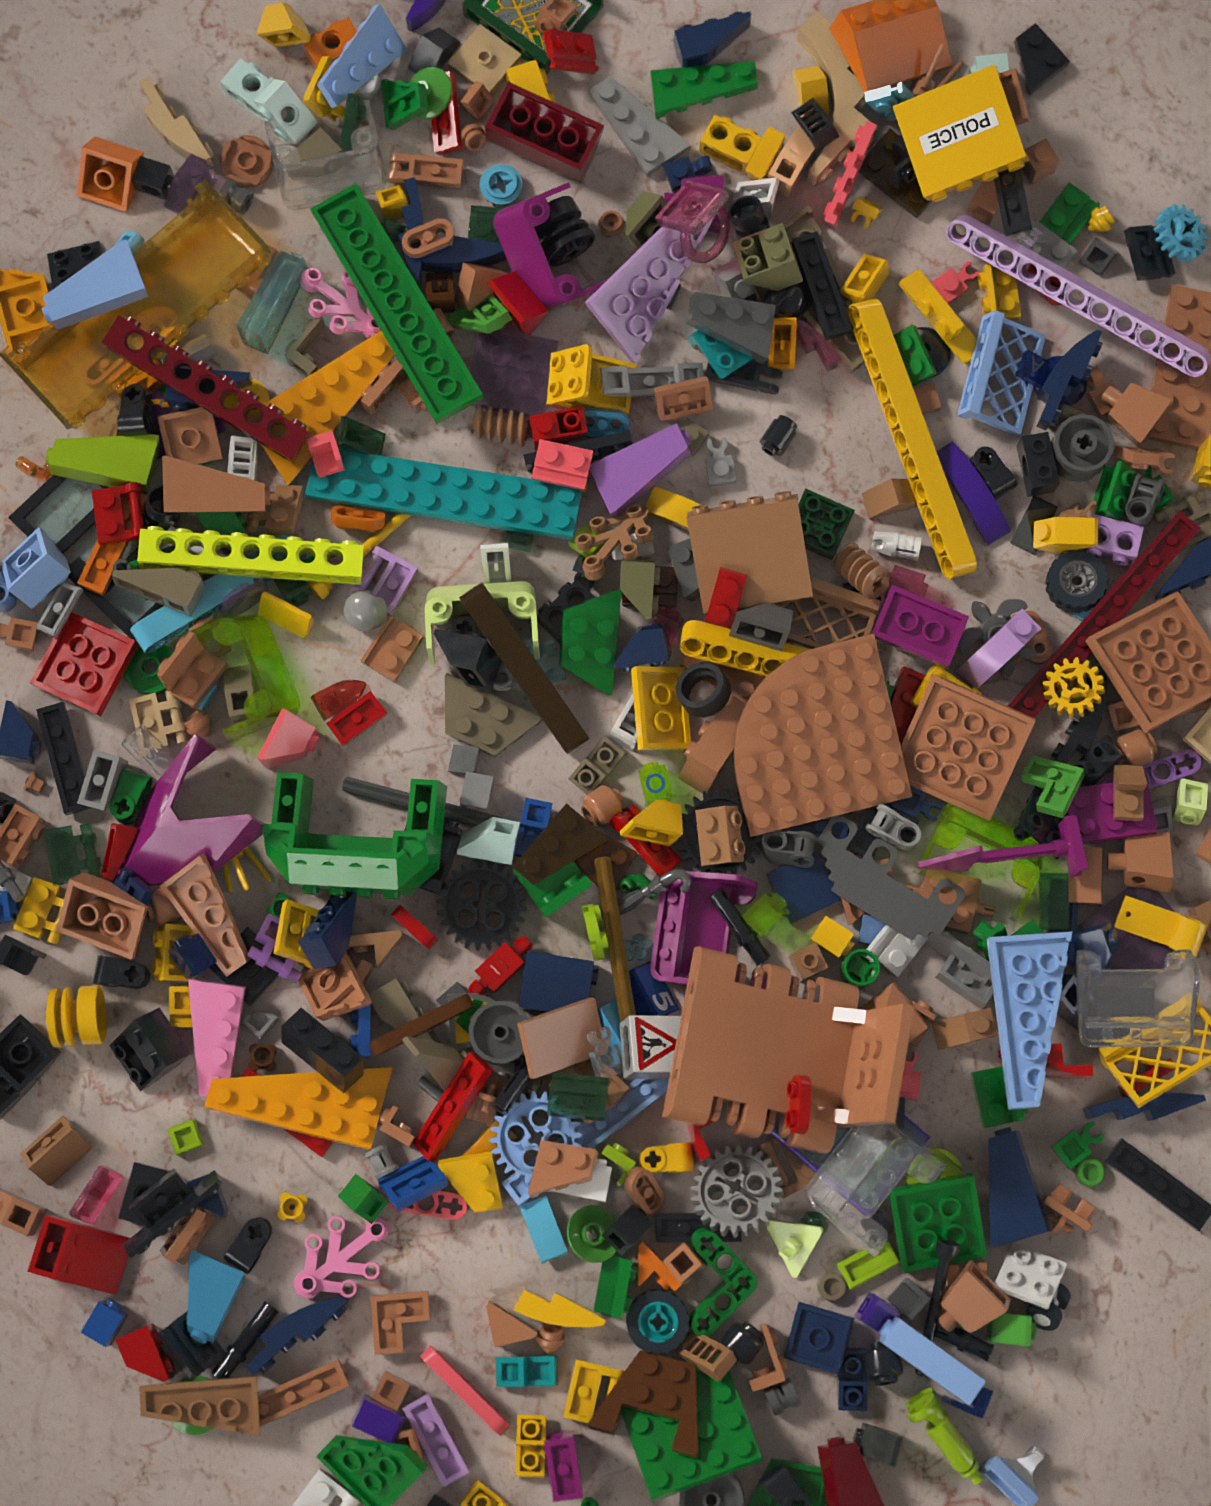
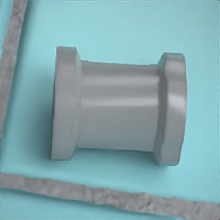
(380, 1169)

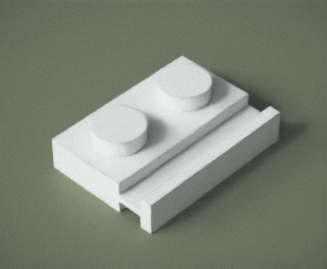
(895, 949)

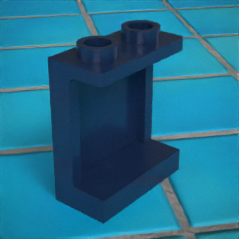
(555, 981)

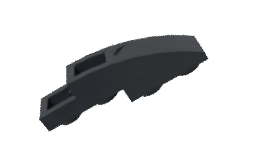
(1083, 731)

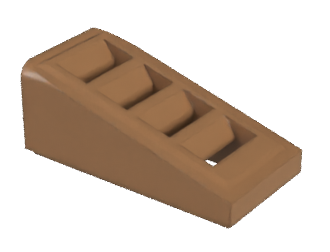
(720, 1365)

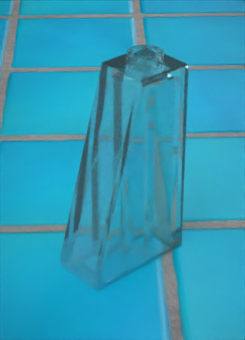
(272, 302)

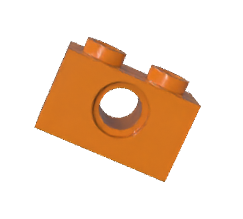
(338, 33)

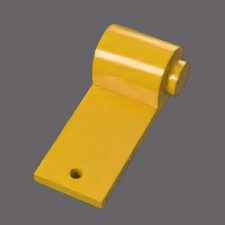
(1161, 925)

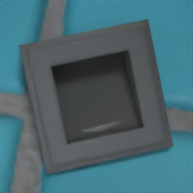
(1098, 256)
(464, 759)

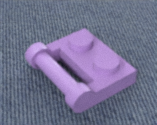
(393, 581)

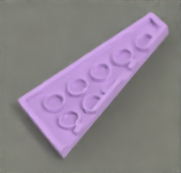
(642, 290)

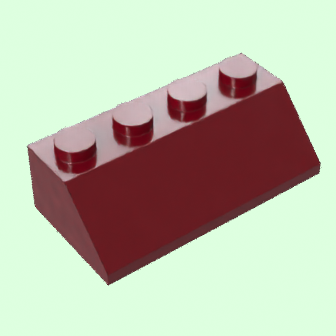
(544, 132)

